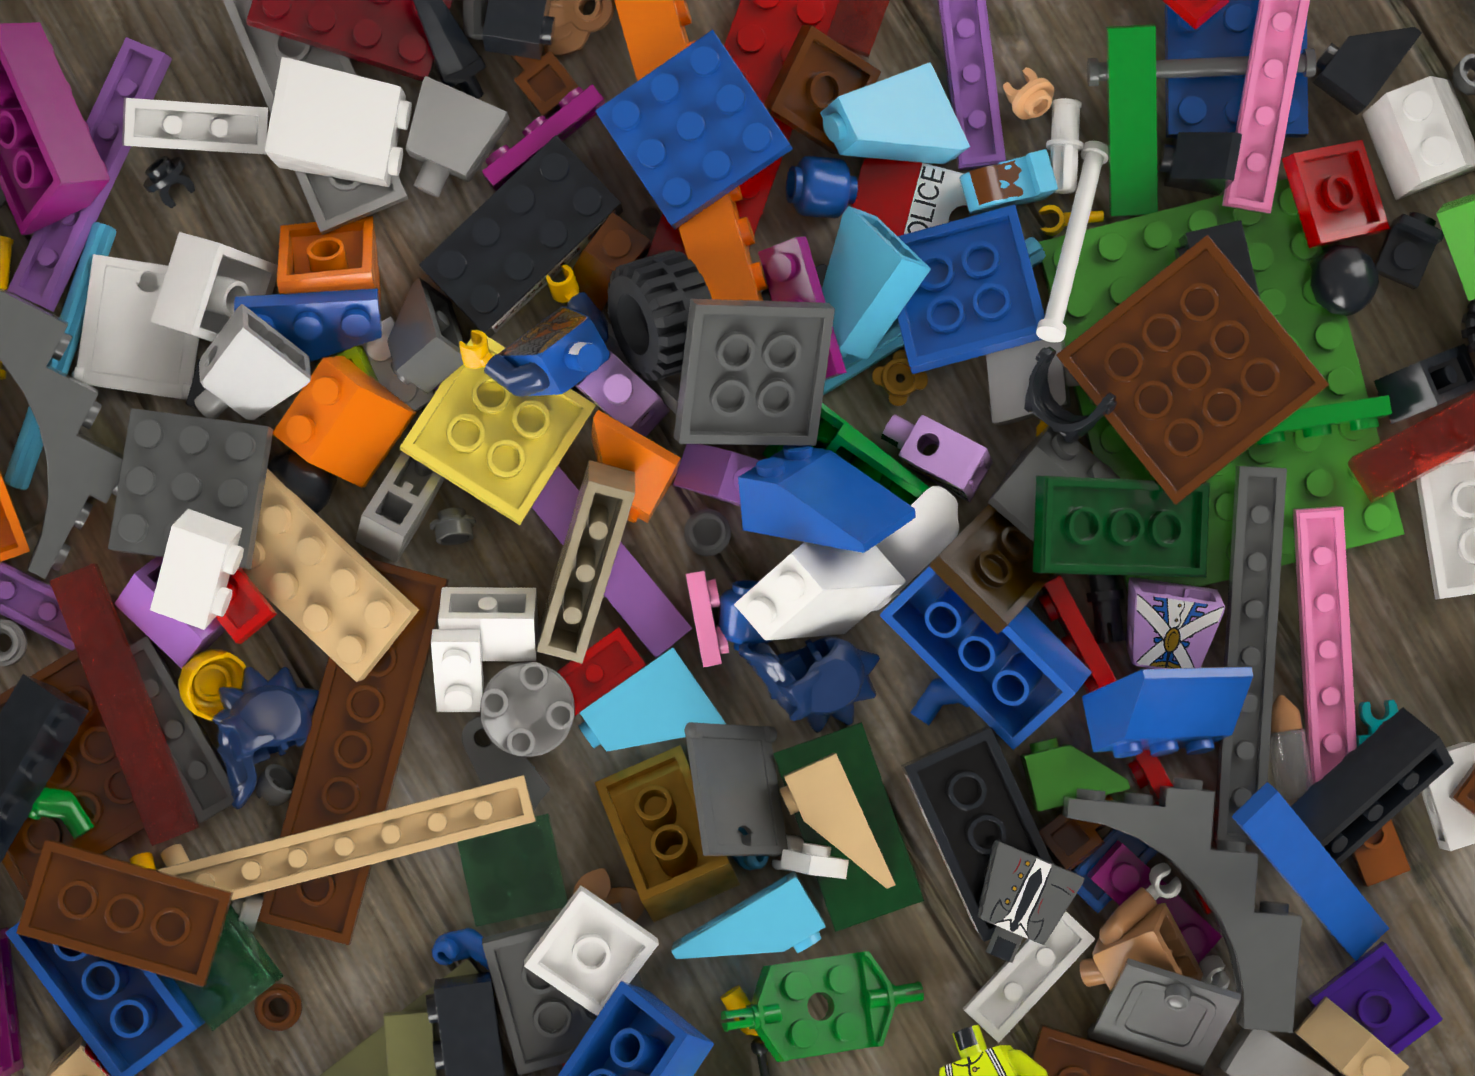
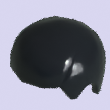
(1343, 279)
(303, 479)

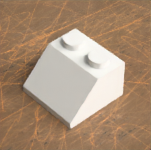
(203, 285)

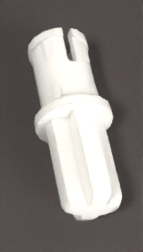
(1065, 143)

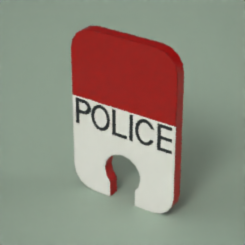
(908, 194)

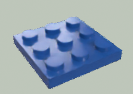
(1215, 101)
(693, 129)
(976, 293)

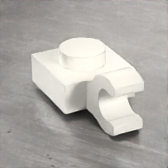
(810, 859)

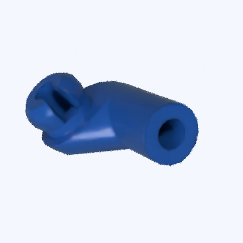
(934, 697)
(458, 946)

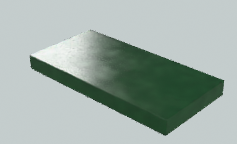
(1118, 528)
(859, 895)

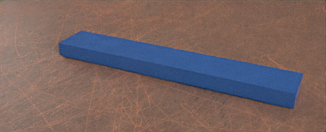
(1310, 870)

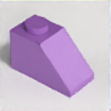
(713, 472)

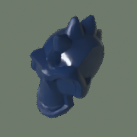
(815, 679)
(259, 722)

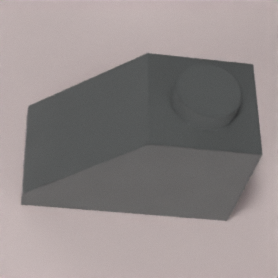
(425, 338)

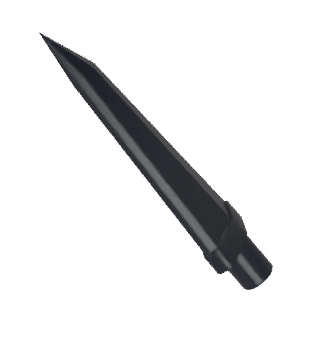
(450, 47)

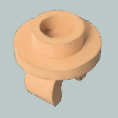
(1033, 98)

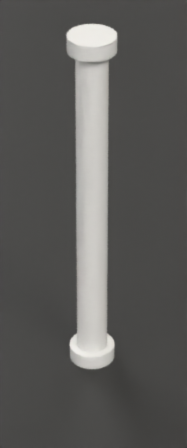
(1052, 327)

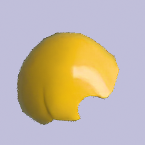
(204, 676)

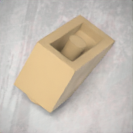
(1347, 1043)

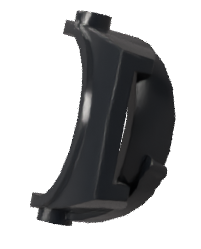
(1042, 404)

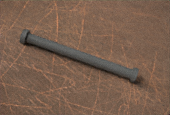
(1200, 67)

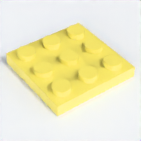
(495, 441)

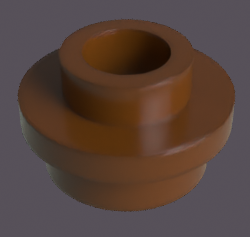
(271, 1020)

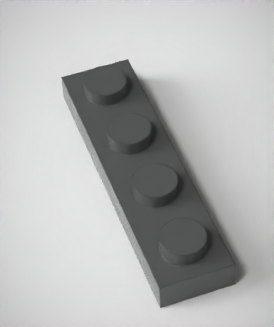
(191, 749)

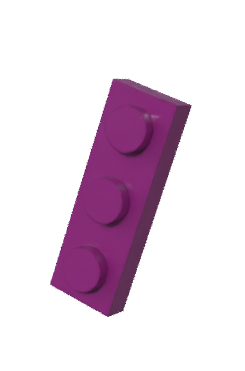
(576, 110)
(794, 278)
(1123, 873)

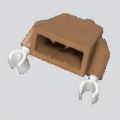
(1148, 935)

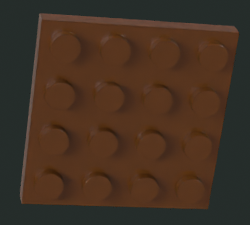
(1192, 369)
(86, 770)

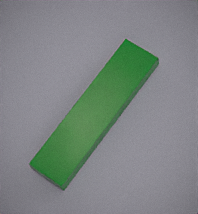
(1132, 120)

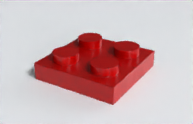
(1335, 193)

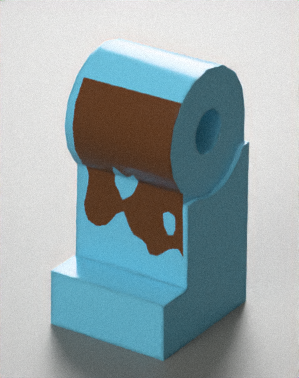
(1009, 183)

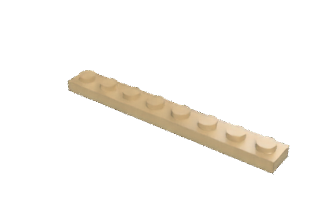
(364, 840)

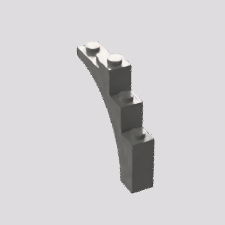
(60, 406)
(1259, 941)

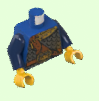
(553, 352)

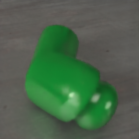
(64, 806)

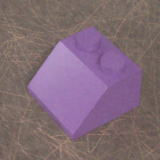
(172, 636)

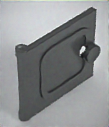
(736, 789)
(1164, 1016)

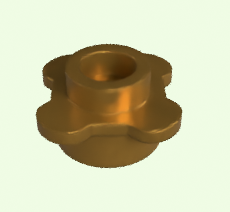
(897, 391)

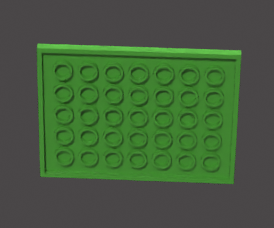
(1131, 252)

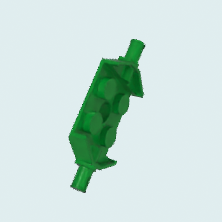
(857, 998)

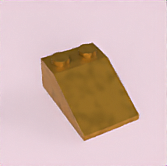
(660, 834)

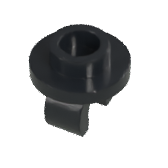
(163, 175)

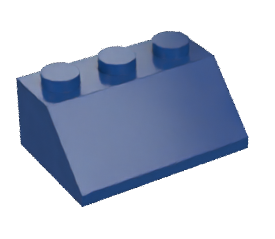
(1166, 710)

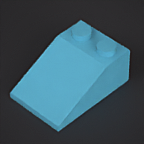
(763, 923)

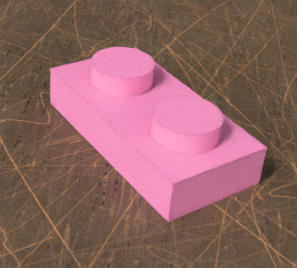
(703, 598)

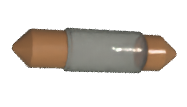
(1289, 751)

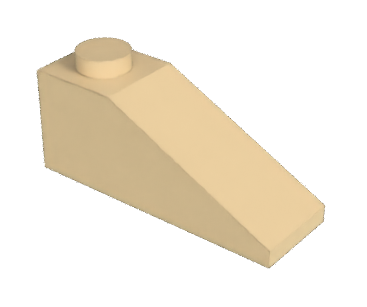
(831, 809)

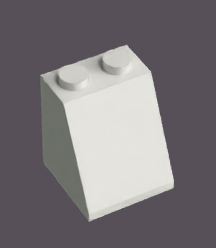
(336, 124)
(1421, 136)
(819, 592)

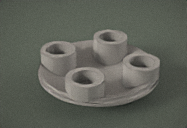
(527, 709)

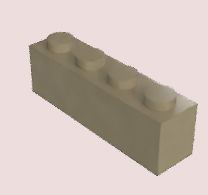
(586, 561)

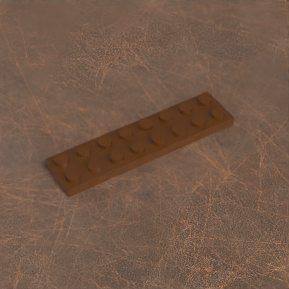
(354, 761)

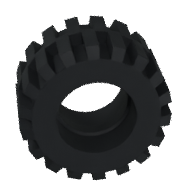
(652, 310)

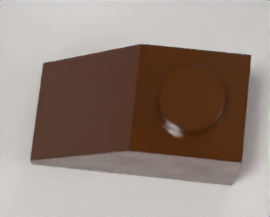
(609, 248)

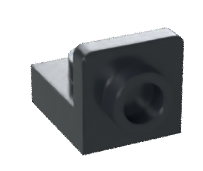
(1408, 248)

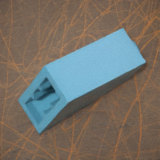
(897, 120)
(868, 281)
(649, 707)

